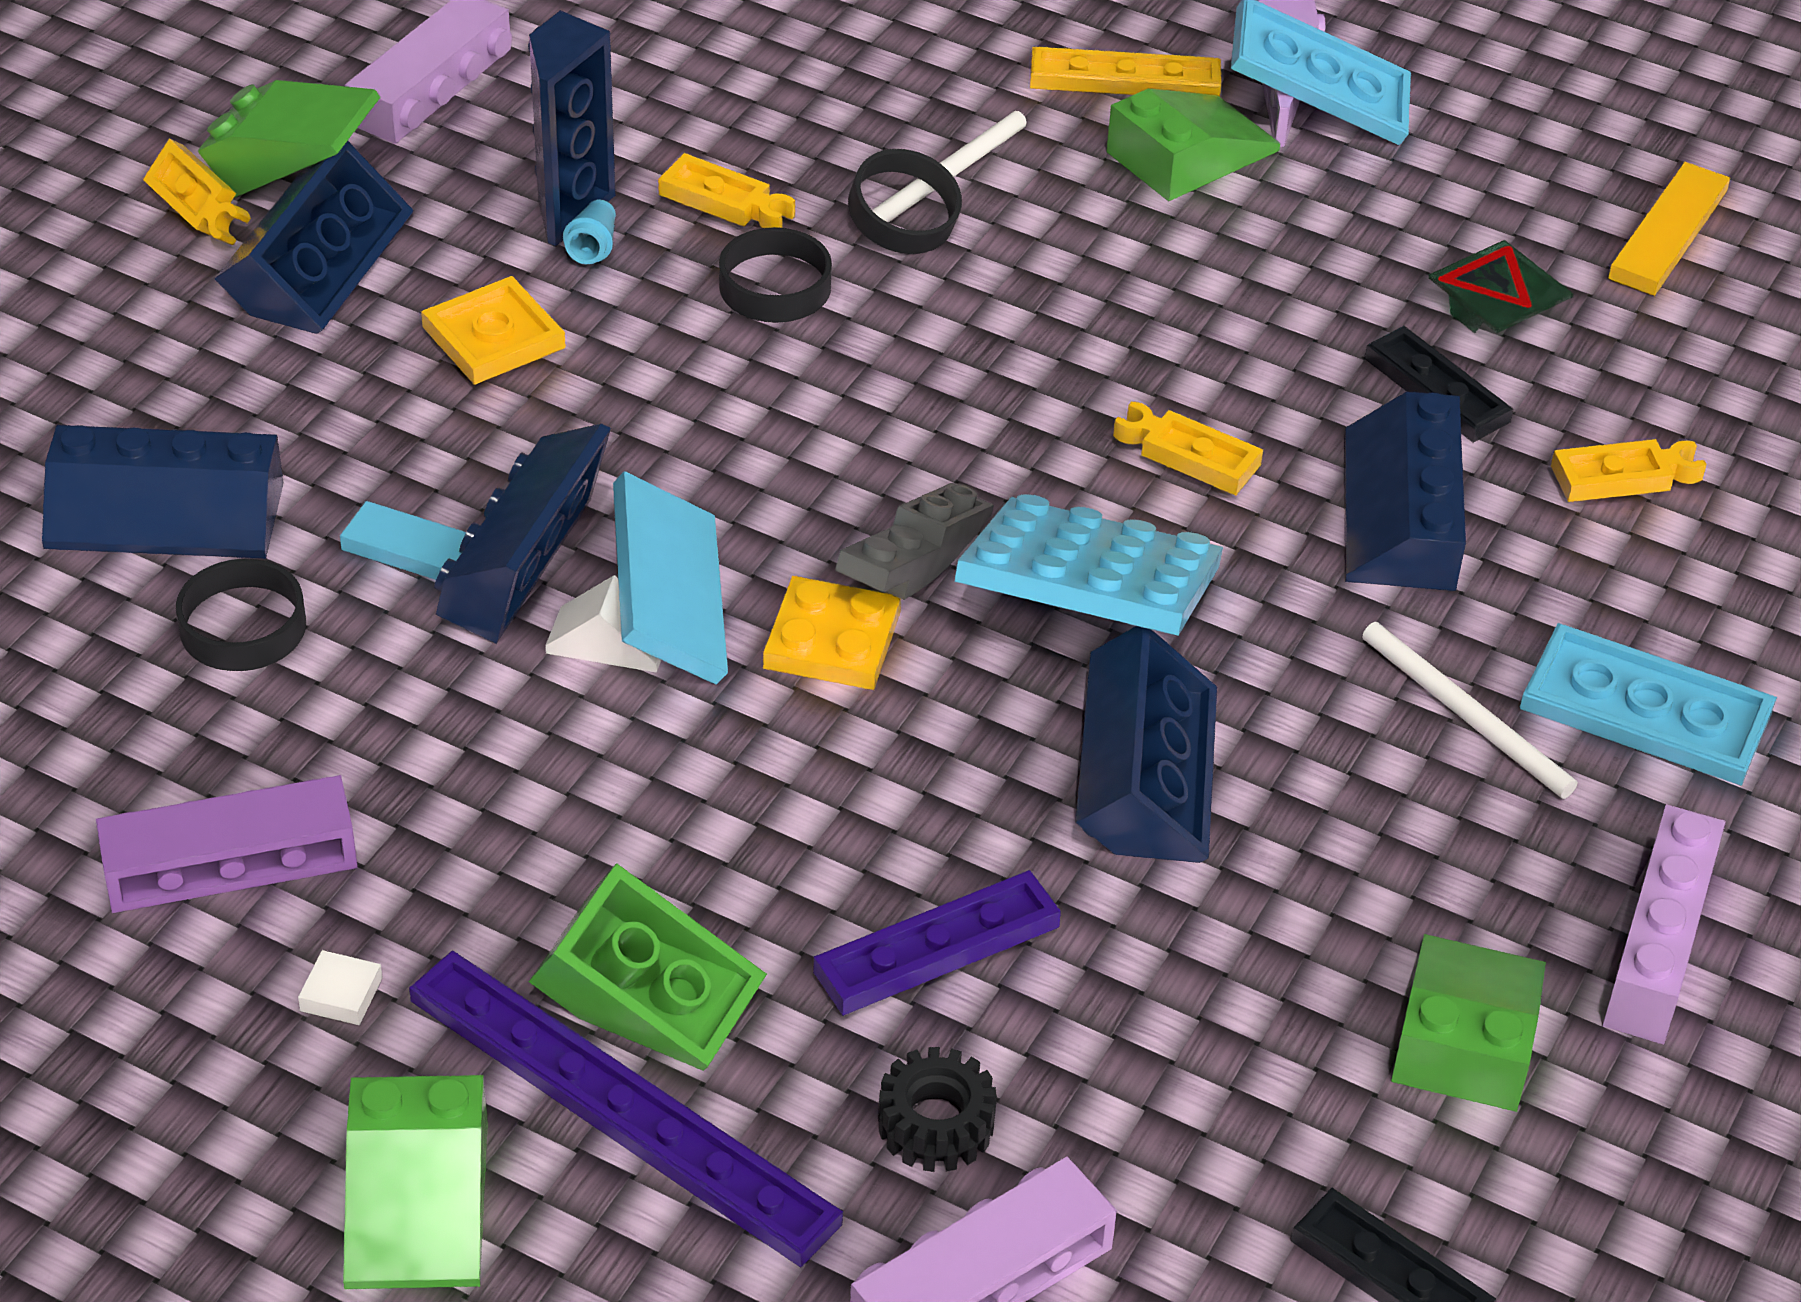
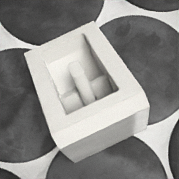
(591, 630)

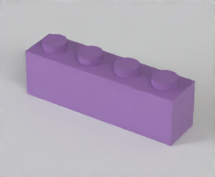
(226, 843)

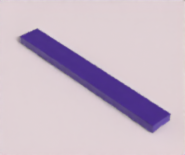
(628, 1108)

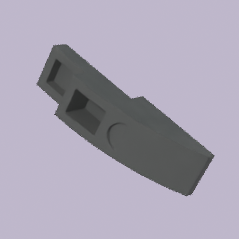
(921, 542)

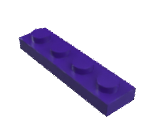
(936, 942)

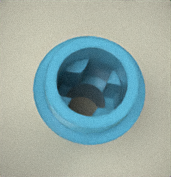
(590, 234)

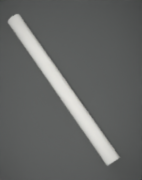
(954, 164)
(1470, 710)

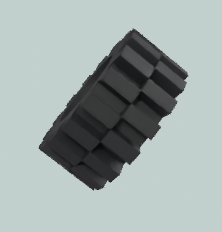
(936, 1138)

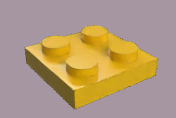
(493, 329)
(832, 632)

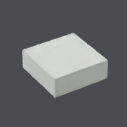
(340, 987)

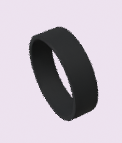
(916, 165)
(775, 242)
(248, 654)

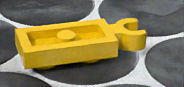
(194, 191)
(724, 193)
(1190, 447)
(1625, 469)

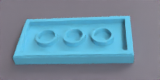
(1321, 70)
(669, 578)
(1648, 703)

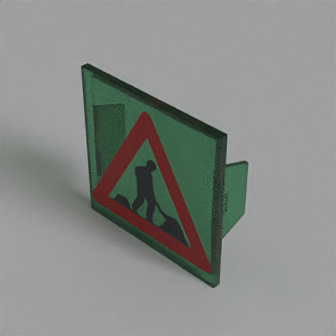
(1498, 288)

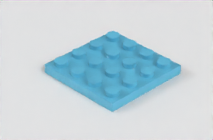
(1091, 563)

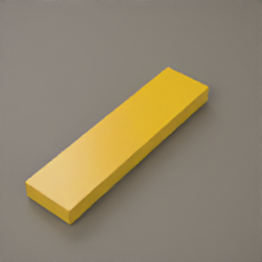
(1122, 71)
(1669, 228)

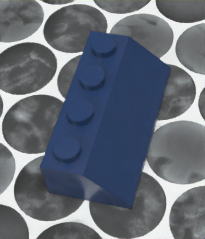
(571, 118)
(315, 243)
(161, 491)
(1405, 494)
(520, 531)
(1147, 750)

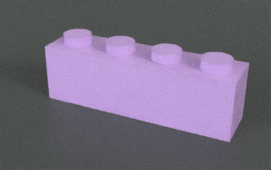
(433, 65)
(1664, 925)
(1002, 1245)

